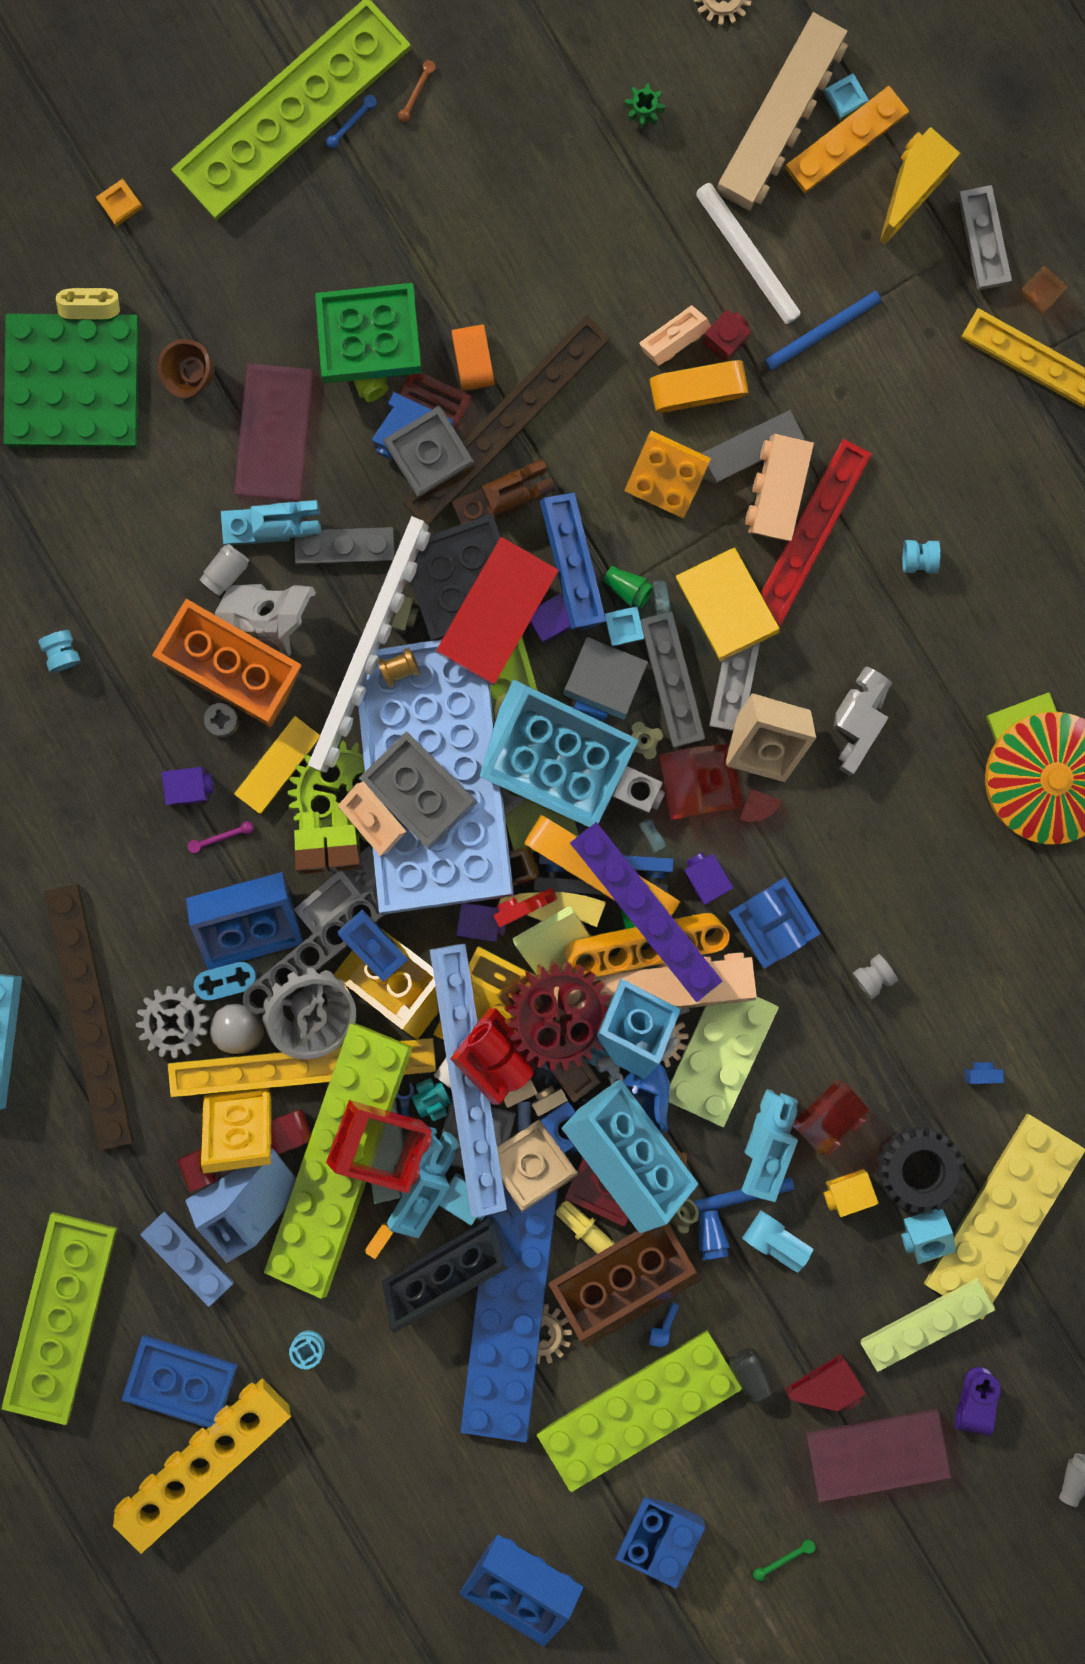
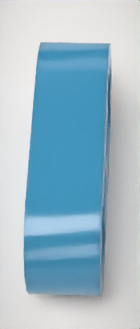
(222, 973)

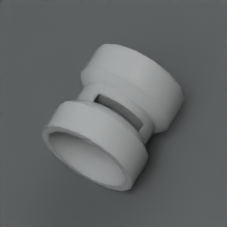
(872, 978)

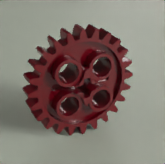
(530, 1021)

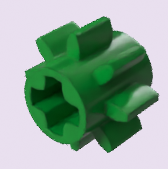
(645, 97)

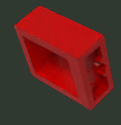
(350, 1134)

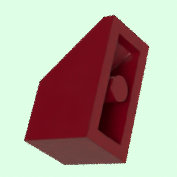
(828, 1387)

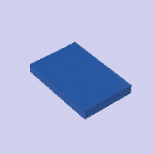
(179, 1381)

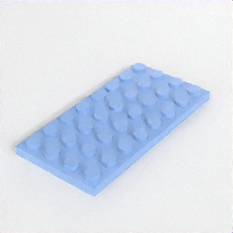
(453, 722)

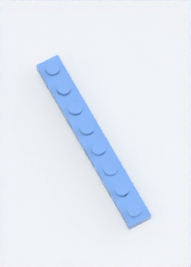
(470, 1104)

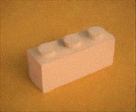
(779, 487)

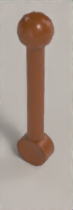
(428, 69)

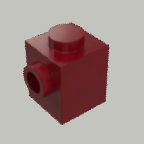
(727, 335)

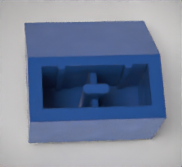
(661, 1540)

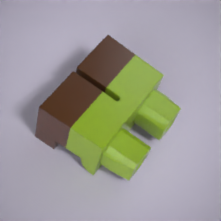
(313, 841)

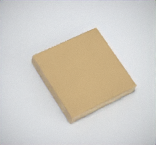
(533, 1166)

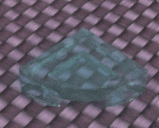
(660, 597)
(652, 836)

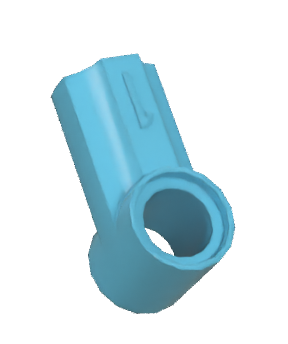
(771, 1237)

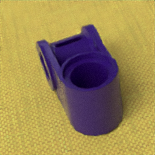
(978, 1408)

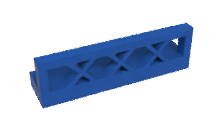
(573, 561)

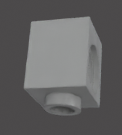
(623, 790)

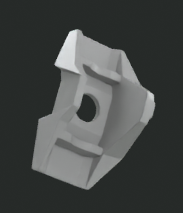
(242, 608)

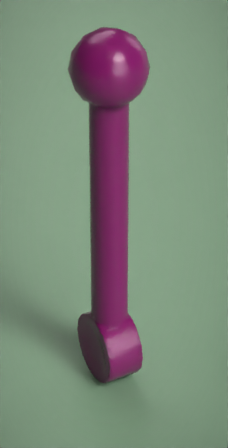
(195, 846)

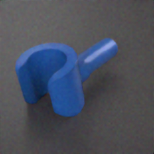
(405, 1101)
(660, 1337)

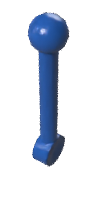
(369, 103)

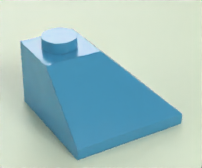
(637, 1028)

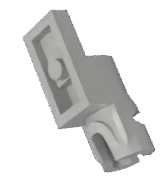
(860, 719)

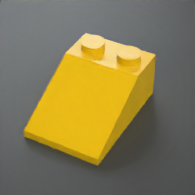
(924, 167)
(404, 997)

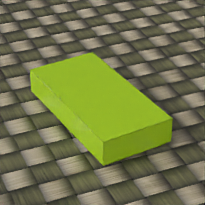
(1003, 719)

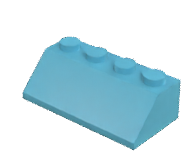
(630, 1157)

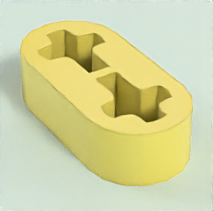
(87, 303)

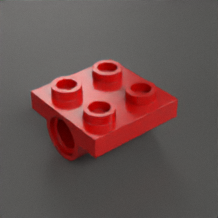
(491, 1059)

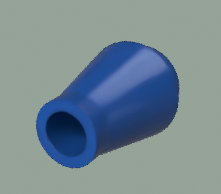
(711, 1236)

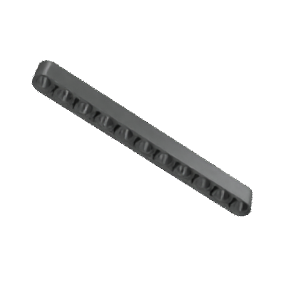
(321, 940)

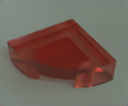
(758, 807)

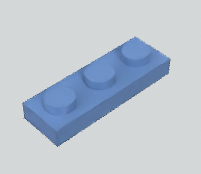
(187, 1258)

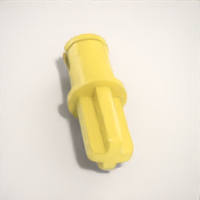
(583, 1227)

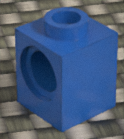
(553, 1119)

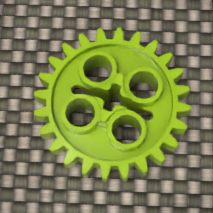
(350, 766)

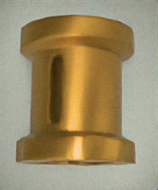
(399, 667)

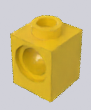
(850, 1193)

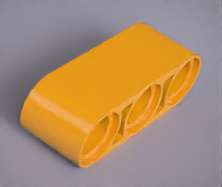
(699, 386)

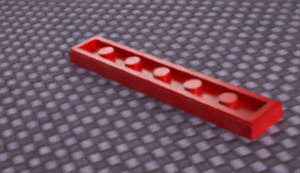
(813, 528)

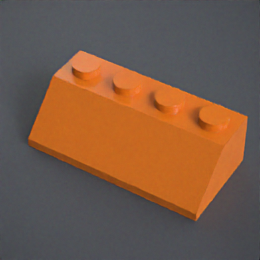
(227, 662)

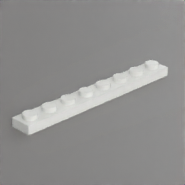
(365, 658)

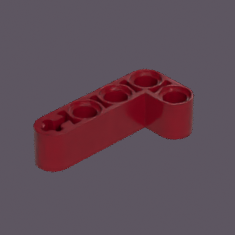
(286, 1133)

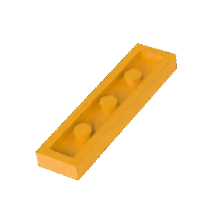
(846, 139)

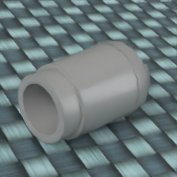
(224, 569)

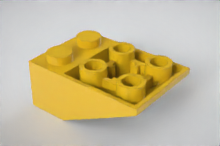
(489, 977)

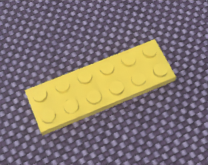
(1008, 1209)

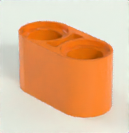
(473, 357)

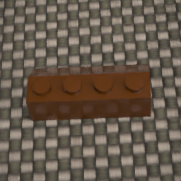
(623, 1283)

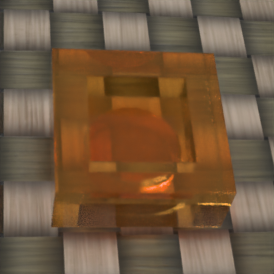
(1043, 289)

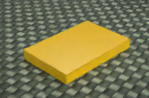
(727, 604)
(236, 1130)

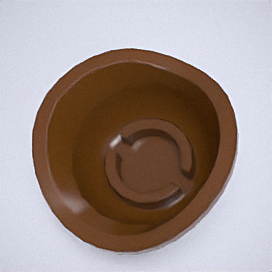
(185, 368)

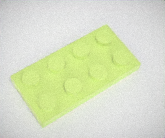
(720, 1057)

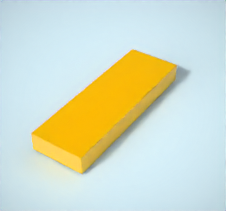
(277, 765)

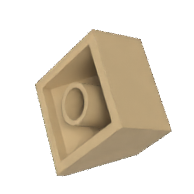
(770, 737)

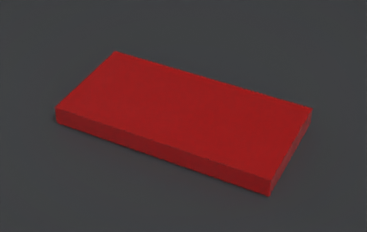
(496, 611)

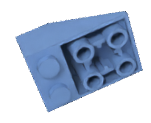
(242, 1206)

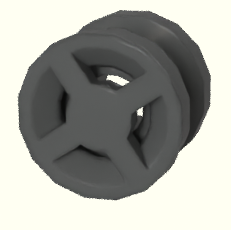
(226, 723)

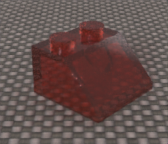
(700, 781)
(831, 1118)

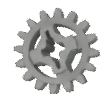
(159, 1011)

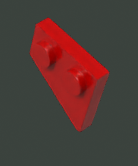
(513, 910)

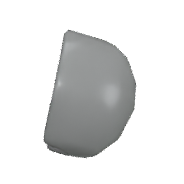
(236, 1029)

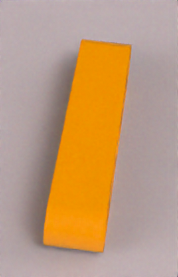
(554, 844)
(631, 941)

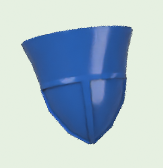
(652, 1095)

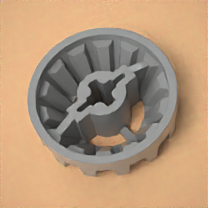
(315, 1026)

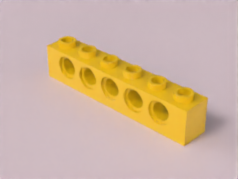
(145, 1528)

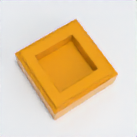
(119, 202)
(379, 1240)

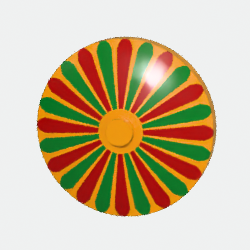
(1040, 778)

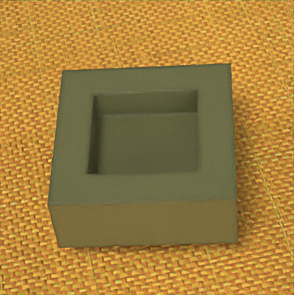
(406, 616)

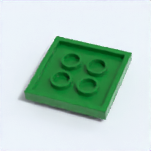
(368, 333)

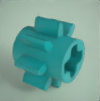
(431, 1099)

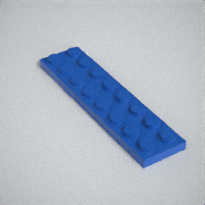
(510, 1327)

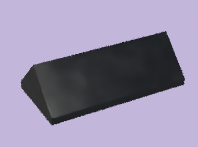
(446, 1273)

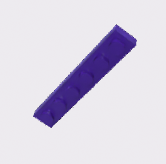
(646, 912)

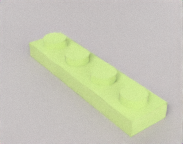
(927, 1324)

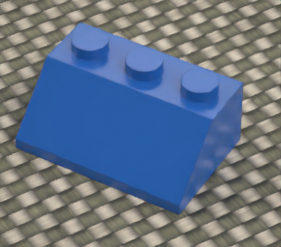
(244, 921)
(521, 1590)

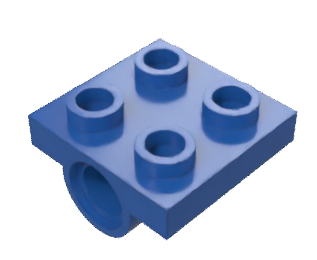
(774, 923)

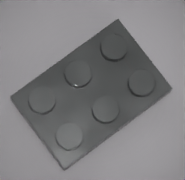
(418, 790)

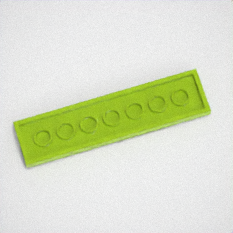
(291, 108)
(321, 1200)

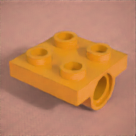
(667, 474)

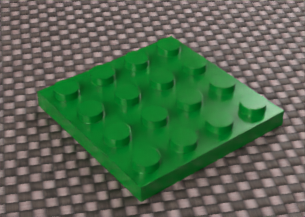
(71, 381)

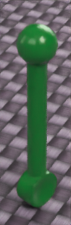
(807, 1546)

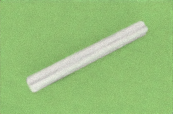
(748, 253)

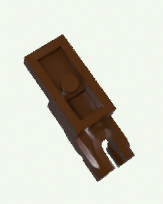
(504, 494)

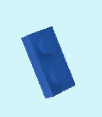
(372, 945)

